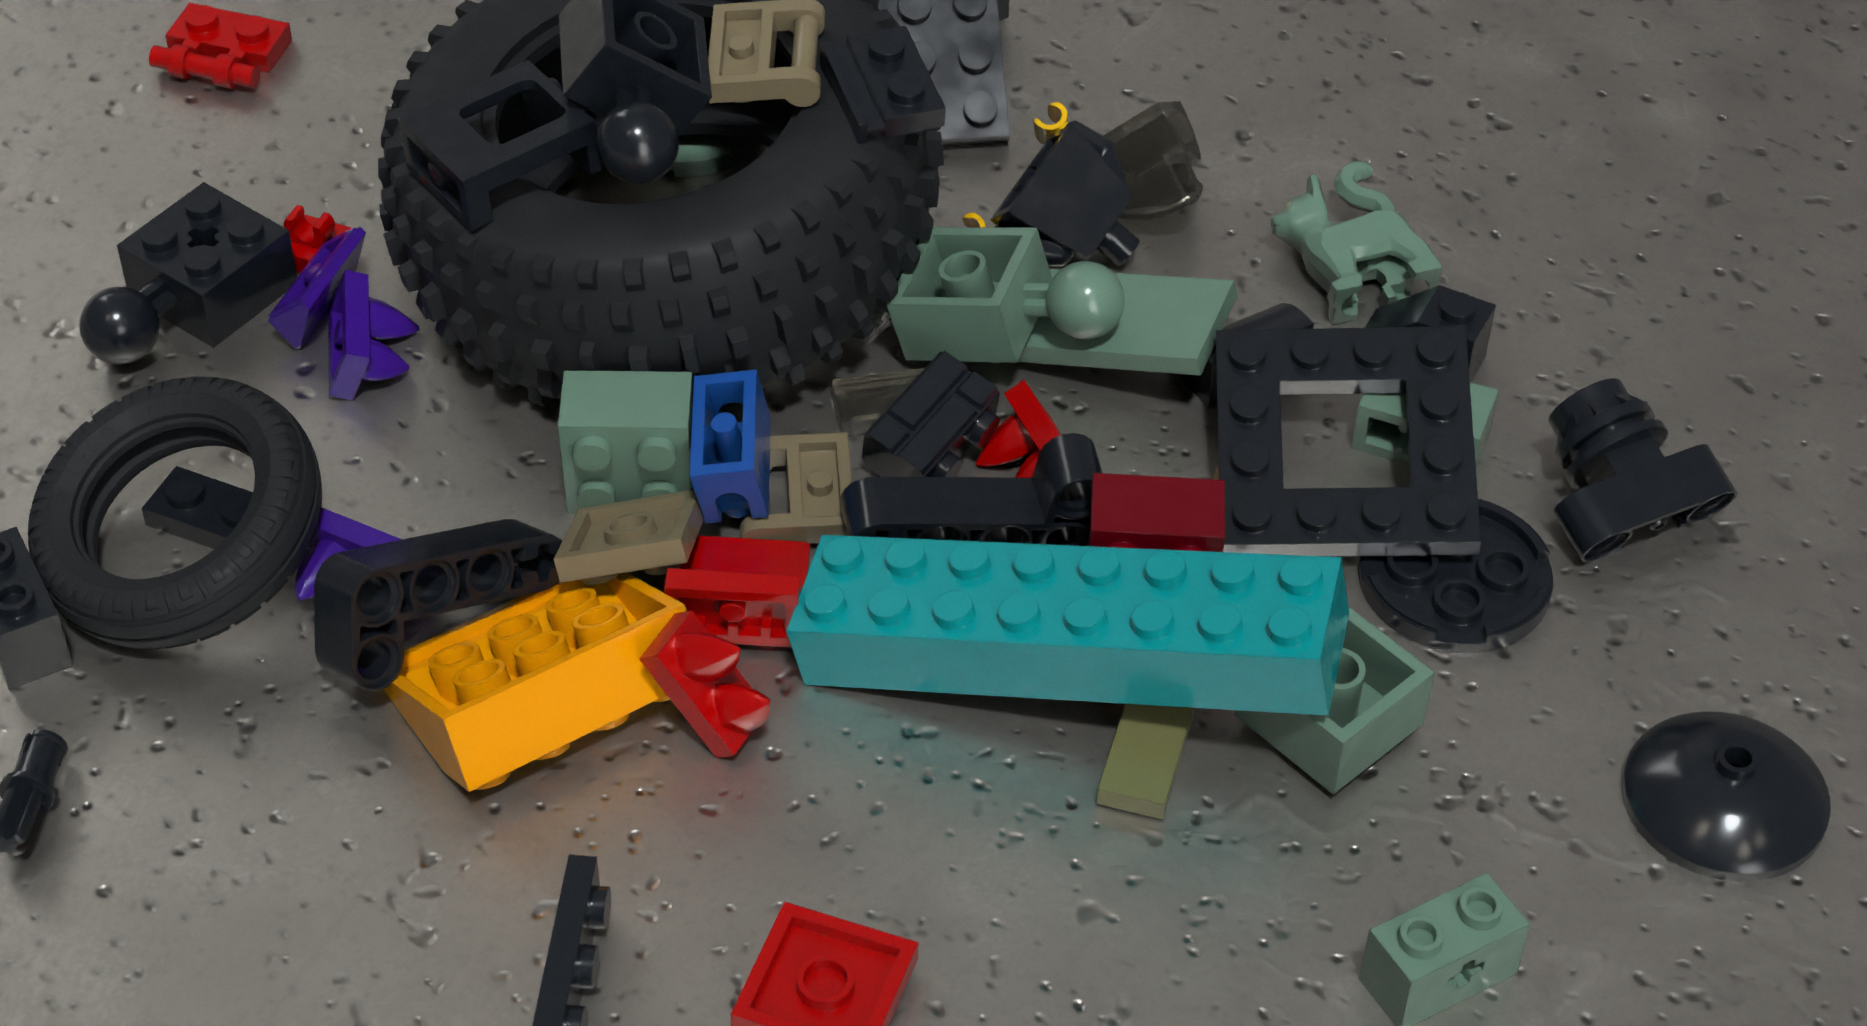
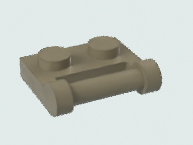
(745, 48)
(816, 478)

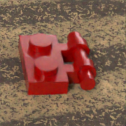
(221, 46)

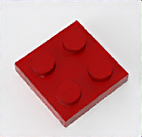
(825, 973)

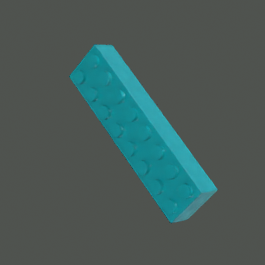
(1073, 623)

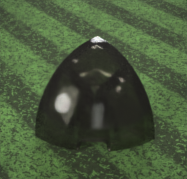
(1158, 161)

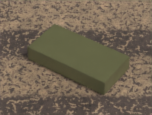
(1145, 758)

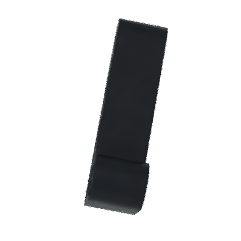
(1033, 510)
(375, 588)

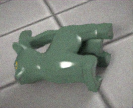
(1356, 249)

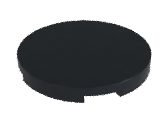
(1465, 599)

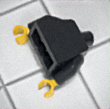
(1070, 195)

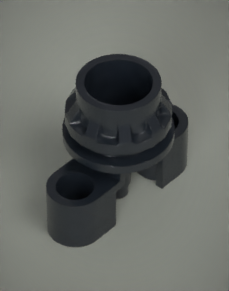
(1622, 475)

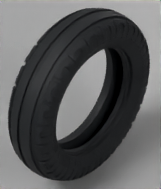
(226, 582)

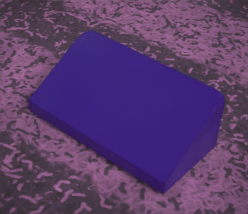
(315, 287)

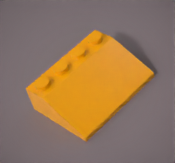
(532, 676)

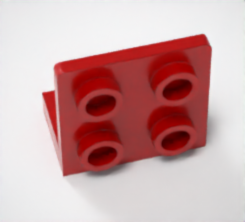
(742, 587)

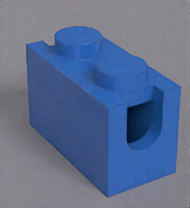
(726, 455)

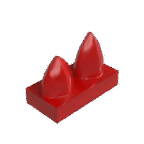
(1020, 433)
(704, 683)

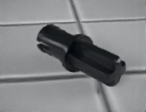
(29, 789)

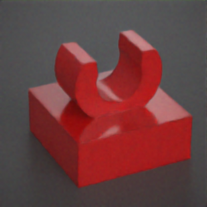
(309, 234)

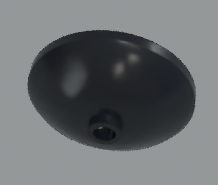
(1726, 796)

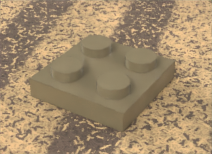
(629, 537)

